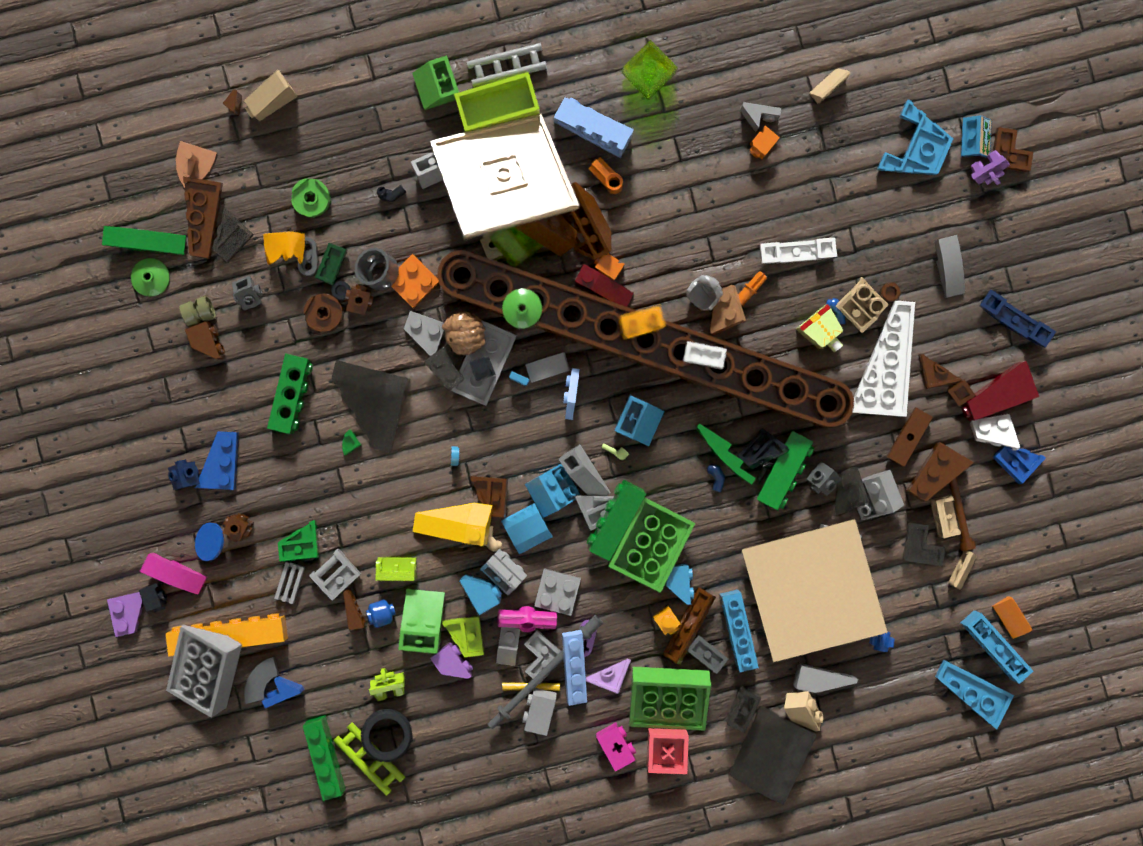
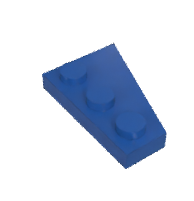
(221, 463)

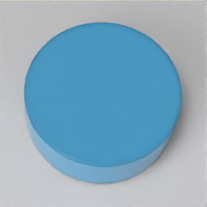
(454, 456)

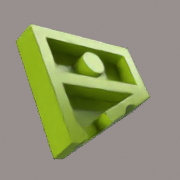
(466, 634)

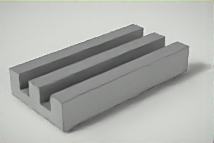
(285, 598)

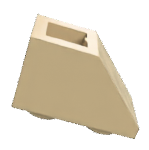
(803, 710)

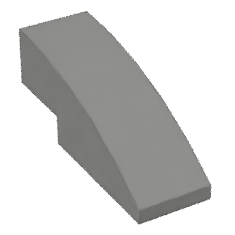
(950, 266)

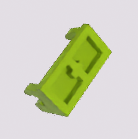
(396, 569)

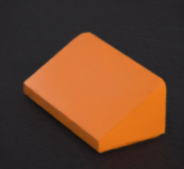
(1012, 617)

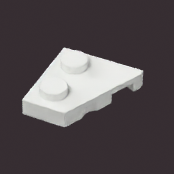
(996, 430)

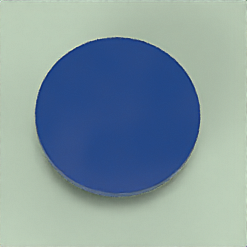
(209, 541)

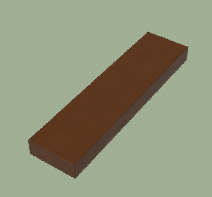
(689, 626)

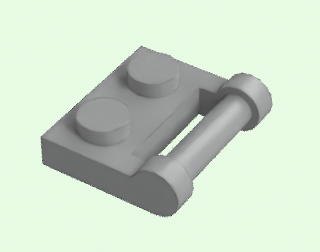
(339, 579)

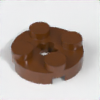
(334, 311)

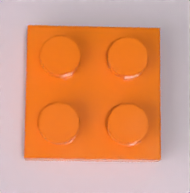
(414, 281)

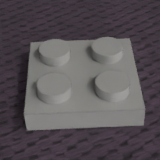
(557, 592)

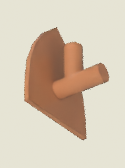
(193, 161)

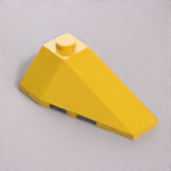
(458, 523)

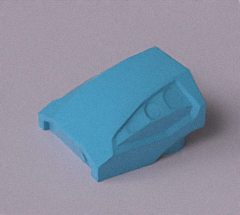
(526, 528)

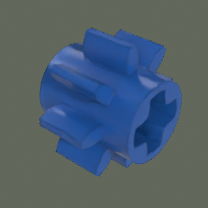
(882, 642)

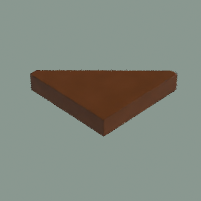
(934, 374)

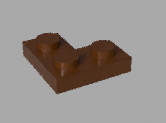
(1005, 145)

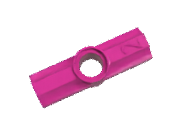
(527, 619)

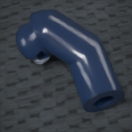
(718, 475)

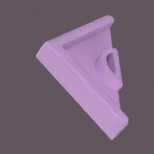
(611, 677)

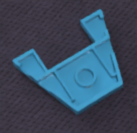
(926, 148)

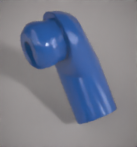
(839, 315)

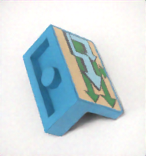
(976, 136)

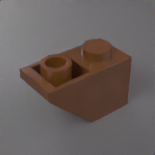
(204, 339)

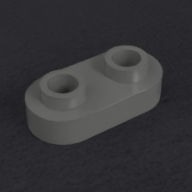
(309, 257)

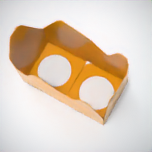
(284, 244)

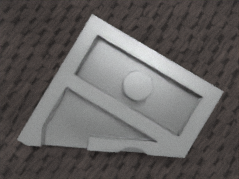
(425, 331)

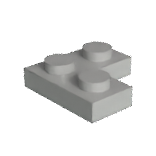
(543, 649)

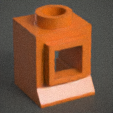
(763, 142)
(609, 266)

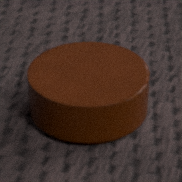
(890, 292)

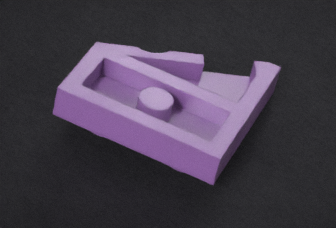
(125, 613)

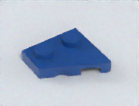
(1018, 463)

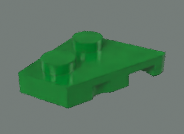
(300, 545)

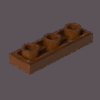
(915, 426)

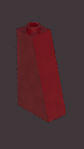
(1003, 392)

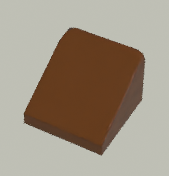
(233, 102)

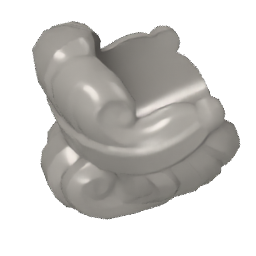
(704, 292)

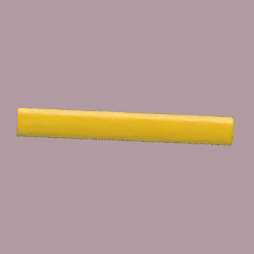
(519, 686)

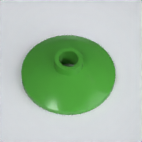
(159, 277)
(529, 316)

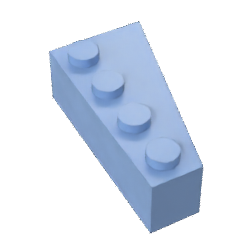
(593, 126)

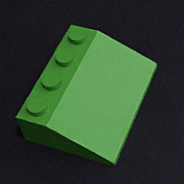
(651, 545)
(669, 698)

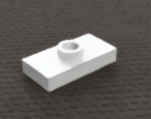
(704, 355)

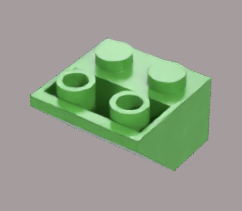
(435, 83)

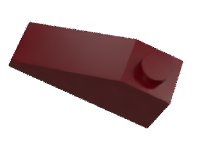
(603, 286)

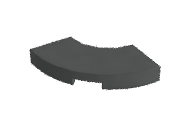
(258, 680)

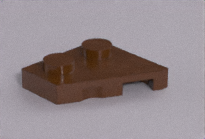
(492, 492)

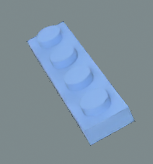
(574, 667)

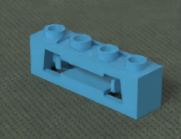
(738, 630)
(996, 646)

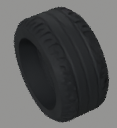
(398, 752)

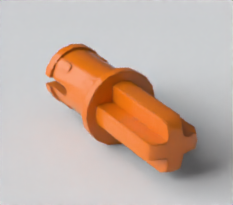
(751, 288)

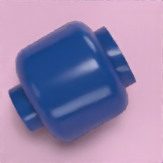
(380, 613)

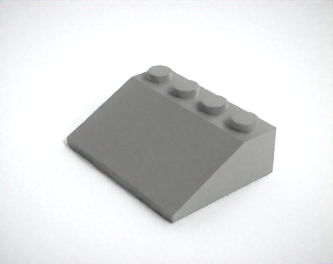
(203, 669)

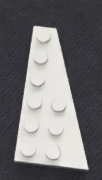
(887, 375)

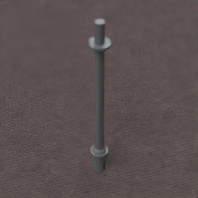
(504, 712)

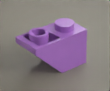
(450, 662)

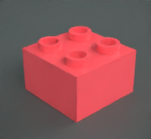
(667, 751)

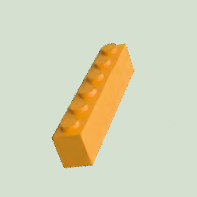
(248, 633)

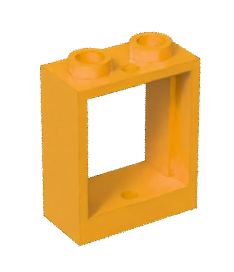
(649, 319)

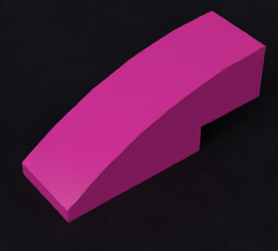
(173, 573)

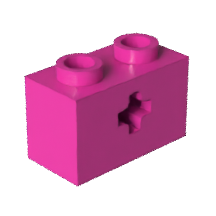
(618, 757)

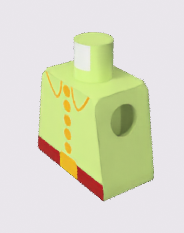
(822, 329)

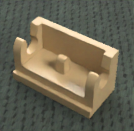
(945, 516)

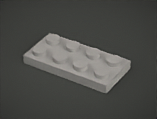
(496, 347)

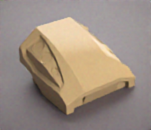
(862, 305)

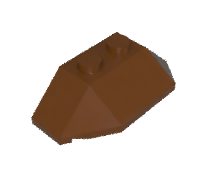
(592, 230)

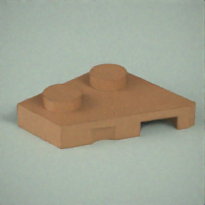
(727, 311)

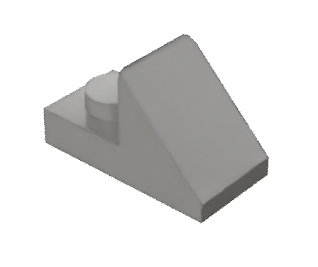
(754, 112)
(508, 646)

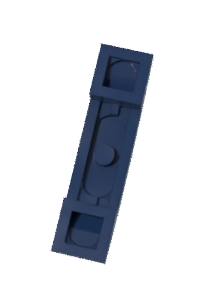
(1016, 320)

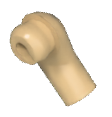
(492, 544)

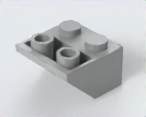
(882, 495)

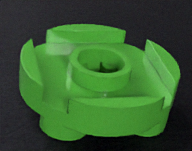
(299, 197)

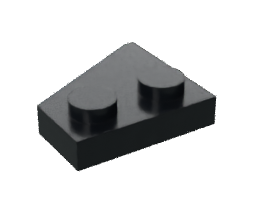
(762, 449)

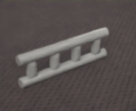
(513, 55)

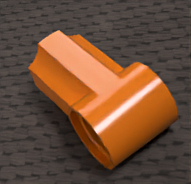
(605, 175)

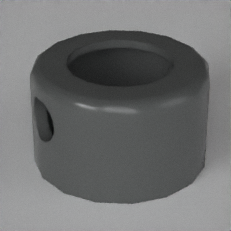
(364, 269)

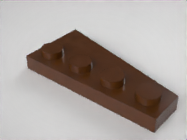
(202, 205)

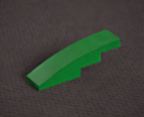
(143, 240)
(720, 449)

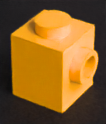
(667, 620)

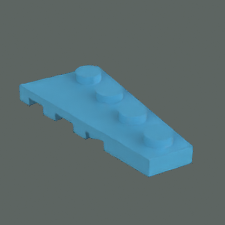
(977, 693)

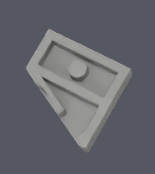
(592, 508)

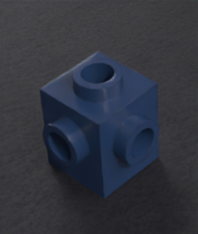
(183, 474)

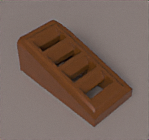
(354, 615)

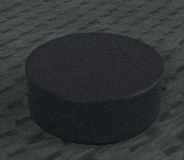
(339, 290)

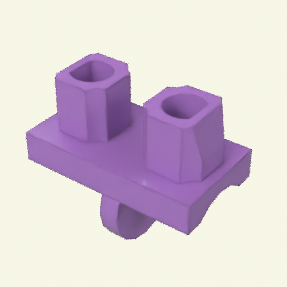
(992, 171)

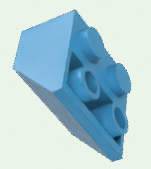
(639, 420)
(552, 490)

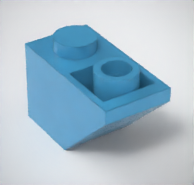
(679, 582)

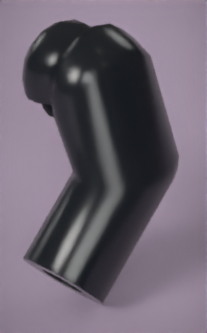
(390, 195)

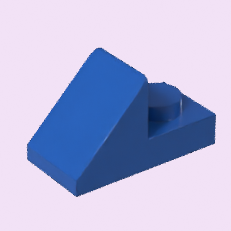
(286, 690)

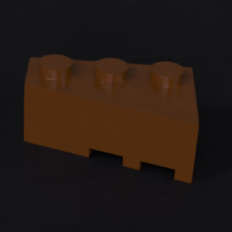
(551, 232)
(937, 471)

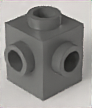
(247, 293)
(823, 479)

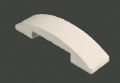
(798, 251)

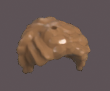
(464, 333)

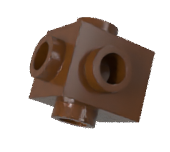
(355, 305)
(243, 524)

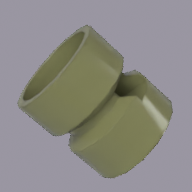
(198, 311)

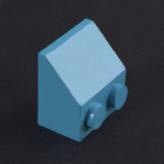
(481, 592)

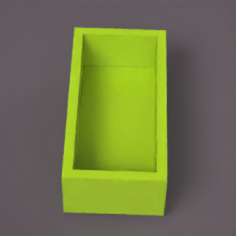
(497, 102)

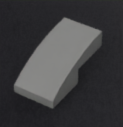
(547, 367)

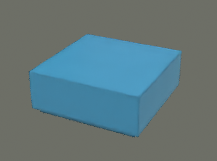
(519, 379)

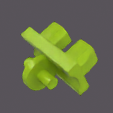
(387, 682)

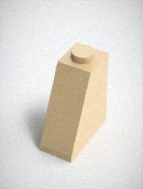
(269, 96)

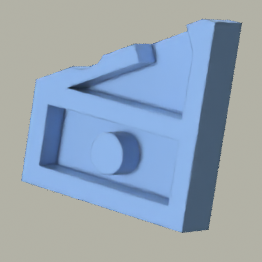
(570, 397)

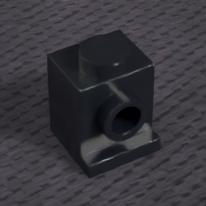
(482, 368)
(153, 597)

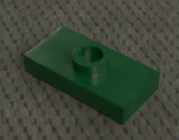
(331, 264)

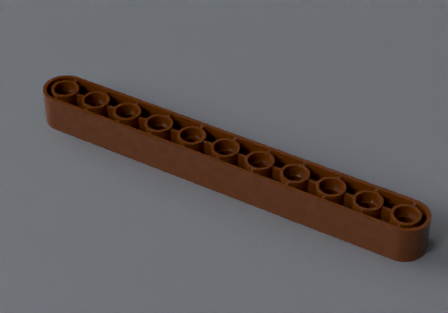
(660, 355)

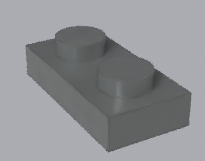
(707, 654)

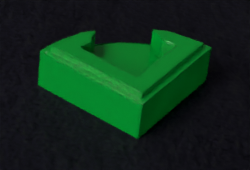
(350, 442)

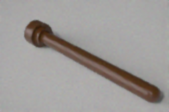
(966, 541)

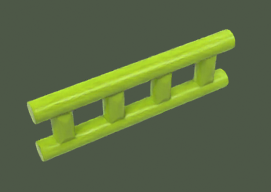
(369, 771)

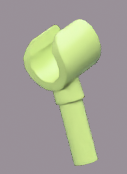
(621, 453)

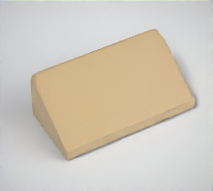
(829, 84)
(962, 569)

